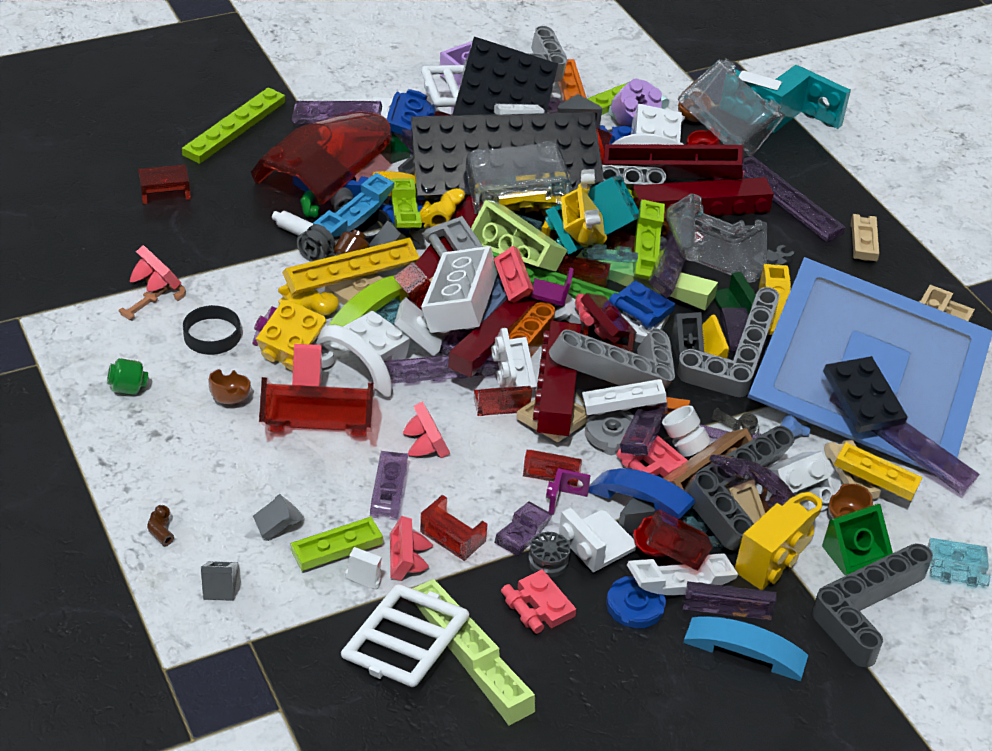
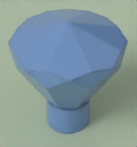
(796, 428)

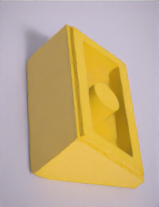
(714, 338)

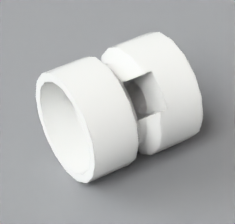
(685, 430)

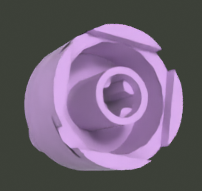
(634, 93)

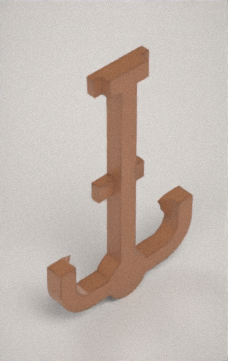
(129, 313)

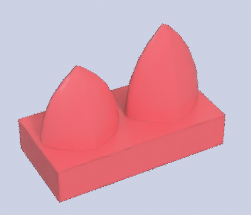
(151, 264)
(513, 274)
(431, 440)
(402, 544)

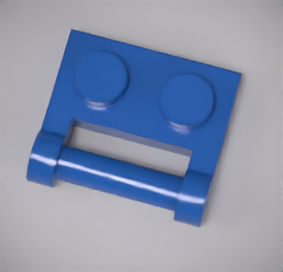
(643, 304)

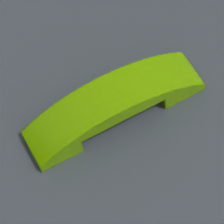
(404, 204)
(648, 237)
(368, 300)

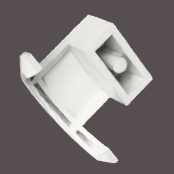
(654, 126)
(373, 341)

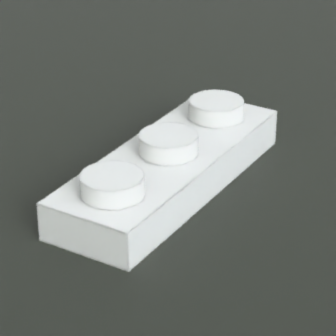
(624, 397)

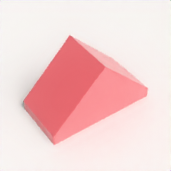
(307, 365)

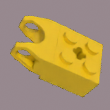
(777, 540)

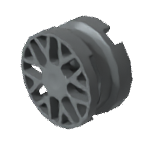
(315, 243)
(549, 554)

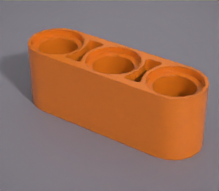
(534, 324)

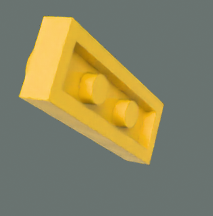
(878, 471)

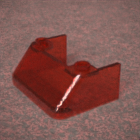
(317, 408)

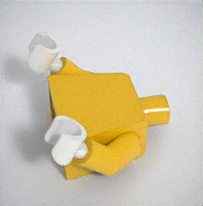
(581, 215)

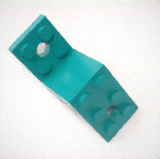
(804, 93)
(613, 202)

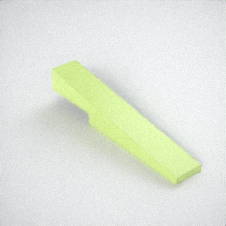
(688, 289)
(482, 661)

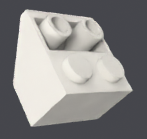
(806, 474)

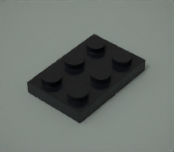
(865, 394)

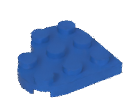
(407, 106)

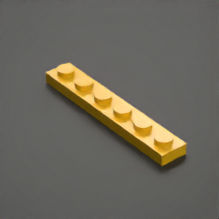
(350, 265)

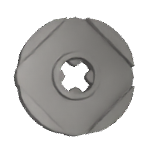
(601, 436)

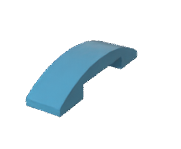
(360, 208)
(748, 640)

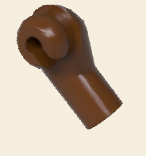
(158, 523)

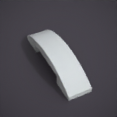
(673, 578)

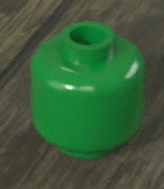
(126, 376)

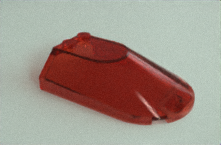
(328, 151)

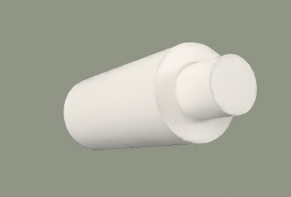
(291, 222)

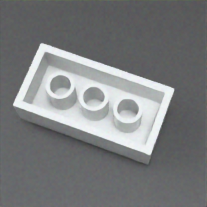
(460, 290)

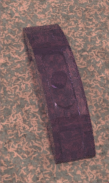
(767, 479)

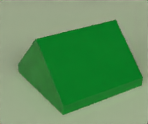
(857, 539)

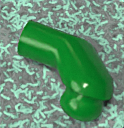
(308, 209)

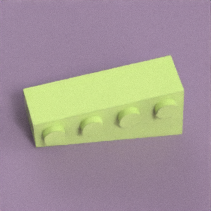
(502, 229)

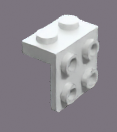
(513, 361)
(596, 538)

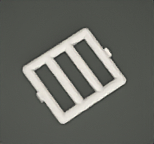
(430, 86)
(426, 657)

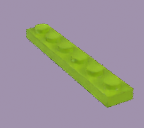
(233, 125)

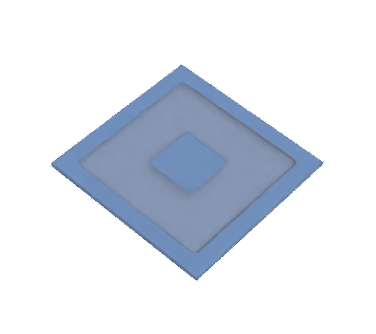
(922, 352)

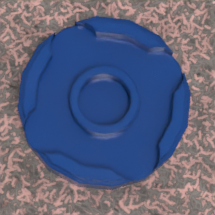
(633, 605)

